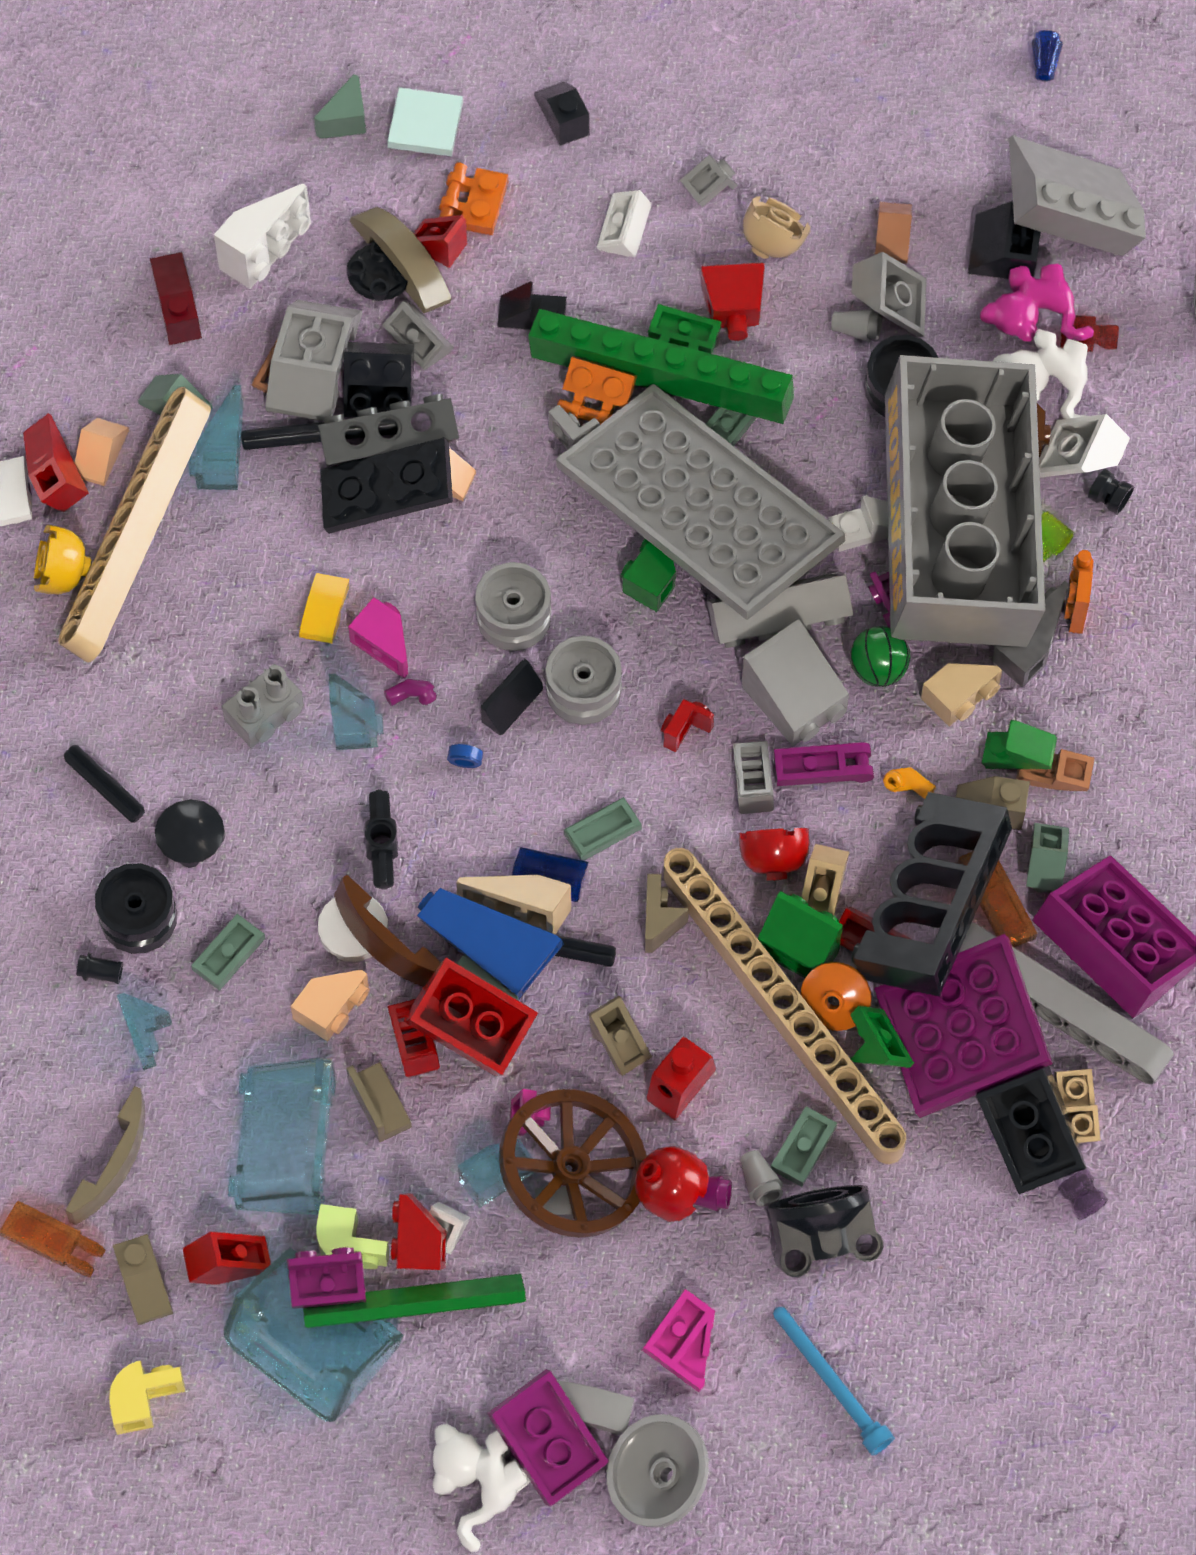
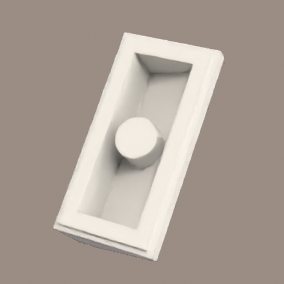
(624, 223)

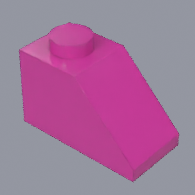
(381, 635)

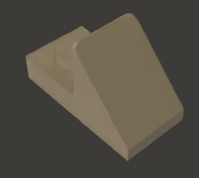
(661, 920)
(619, 1035)

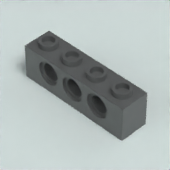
(339, 451)

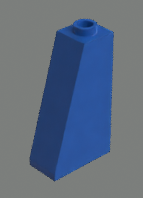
(496, 942)

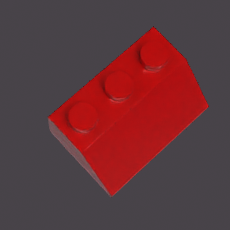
(471, 1017)

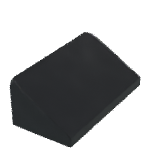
(511, 698)

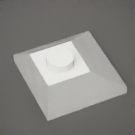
(1082, 446)

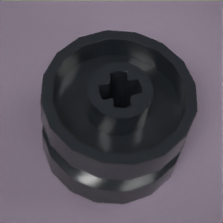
(883, 363)
(136, 908)

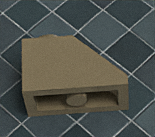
(999, 792)
(142, 1279)

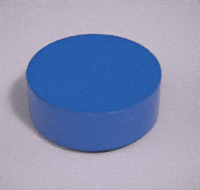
(465, 756)

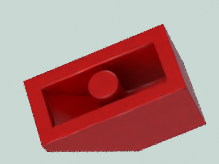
(225, 1257)

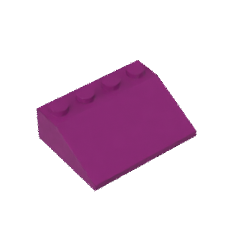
(1119, 935)

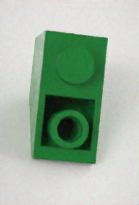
(649, 577)

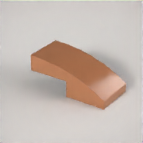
(1068, 773)

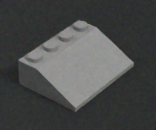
(1074, 198)

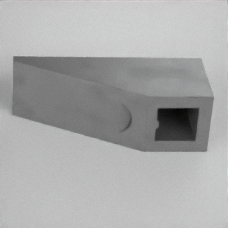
(1026, 662)

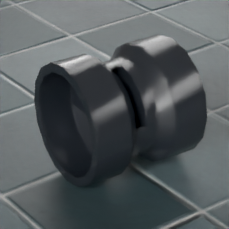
(1110, 491)

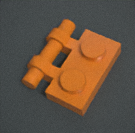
(484, 197)
(596, 382)
(1079, 591)

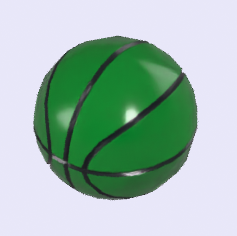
(879, 657)

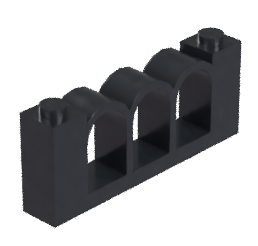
(915, 963)

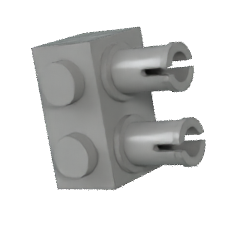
(263, 706)

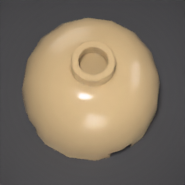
(773, 228)

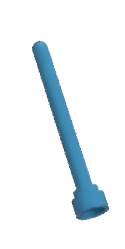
(875, 1436)

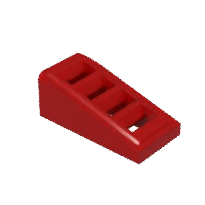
(417, 1058)

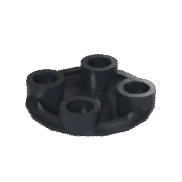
(374, 274)
(189, 832)

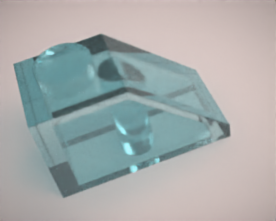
(482, 1173)

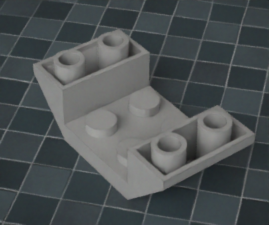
(310, 359)

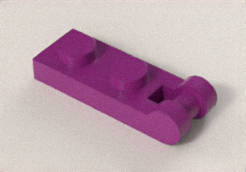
(823, 764)

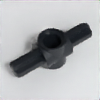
(384, 853)

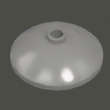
(641, 1467)

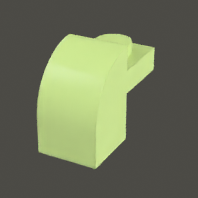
(338, 1228)

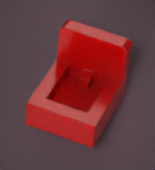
(688, 714)

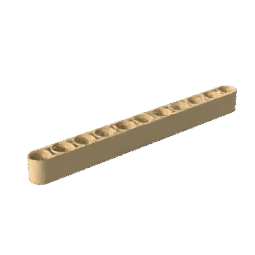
(787, 1019)

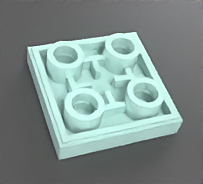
(425, 122)

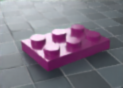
(547, 1437)

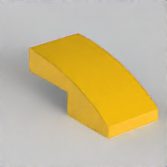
(324, 608)

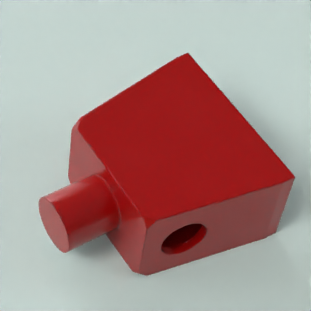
(734, 296)
(684, 1074)

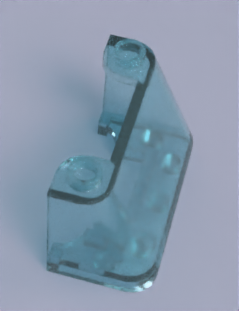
(284, 1136)
(315, 1365)

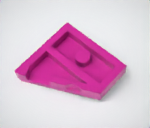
(683, 1340)

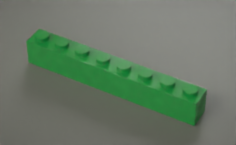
(667, 365)

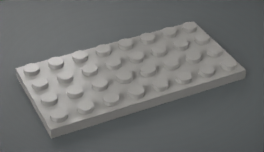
(700, 501)

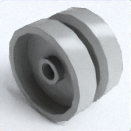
(513, 606)
(583, 680)

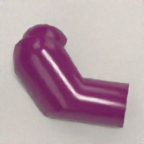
(411, 688)

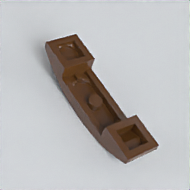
(377, 939)

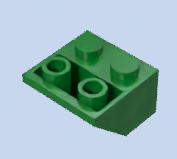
(800, 935)

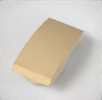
(1079, 1099)

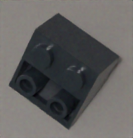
(1002, 244)
(377, 376)

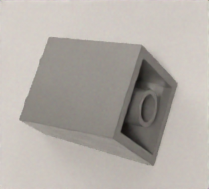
(794, 684)

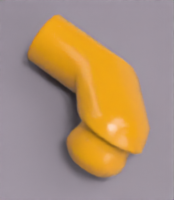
(908, 779)

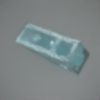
(220, 446)
(353, 716)

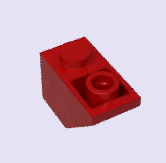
(420, 1236)

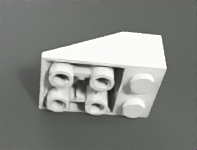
(261, 234)

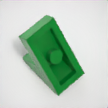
(1019, 748)
(881, 1040)

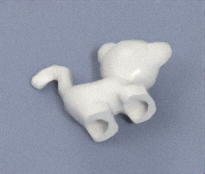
(1050, 360)
(461, 1461)

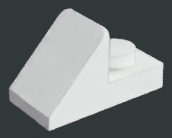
(863, 524)

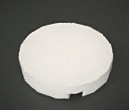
(338, 938)

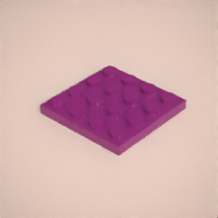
(972, 1033)

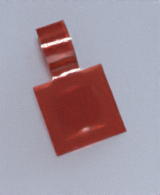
(1104, 335)

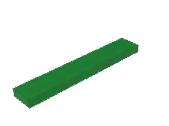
(421, 1300)

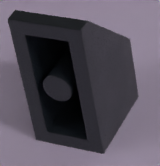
(564, 112)

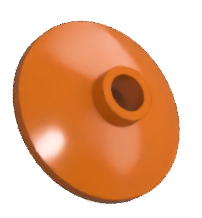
(841, 982)

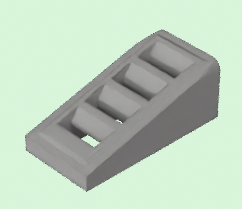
(753, 797)

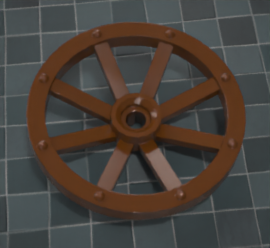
(575, 1157)

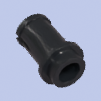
(99, 969)

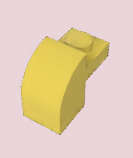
(134, 1388)

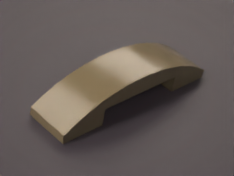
(407, 254)
(92, 1197)

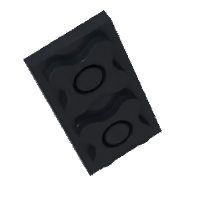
(386, 485)

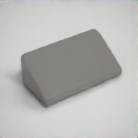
(411, 327)

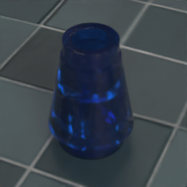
(1046, 54)

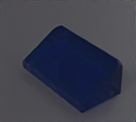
(552, 866)

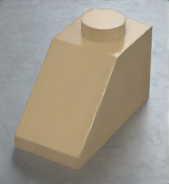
(825, 878)

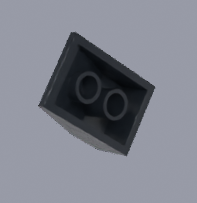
(1032, 1129)

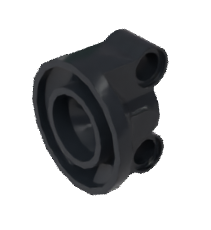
(823, 1226)

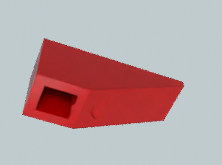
(52, 466)

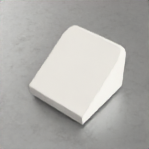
(452, 1221)

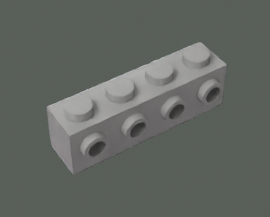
(809, 600)

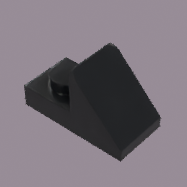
(520, 307)

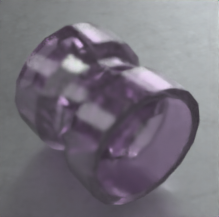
(1083, 1194)

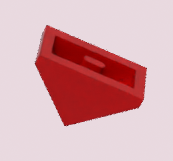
(443, 238)

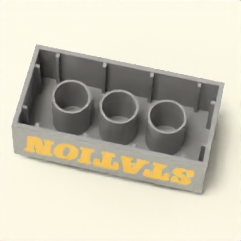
(964, 501)

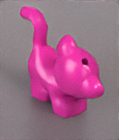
(1019, 311)

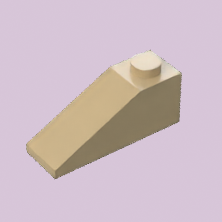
(524, 897)

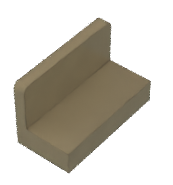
(379, 1101)

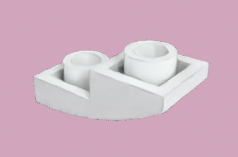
(14, 492)

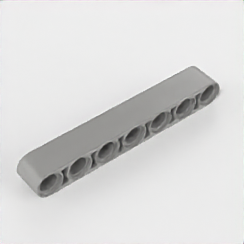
(1086, 1017)

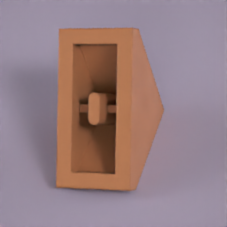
(894, 230)

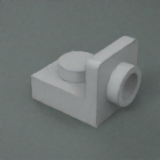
(709, 179)
(567, 427)

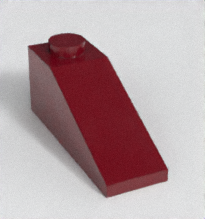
(175, 298)

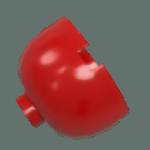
(774, 851)
(671, 1182)

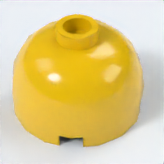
(60, 561)

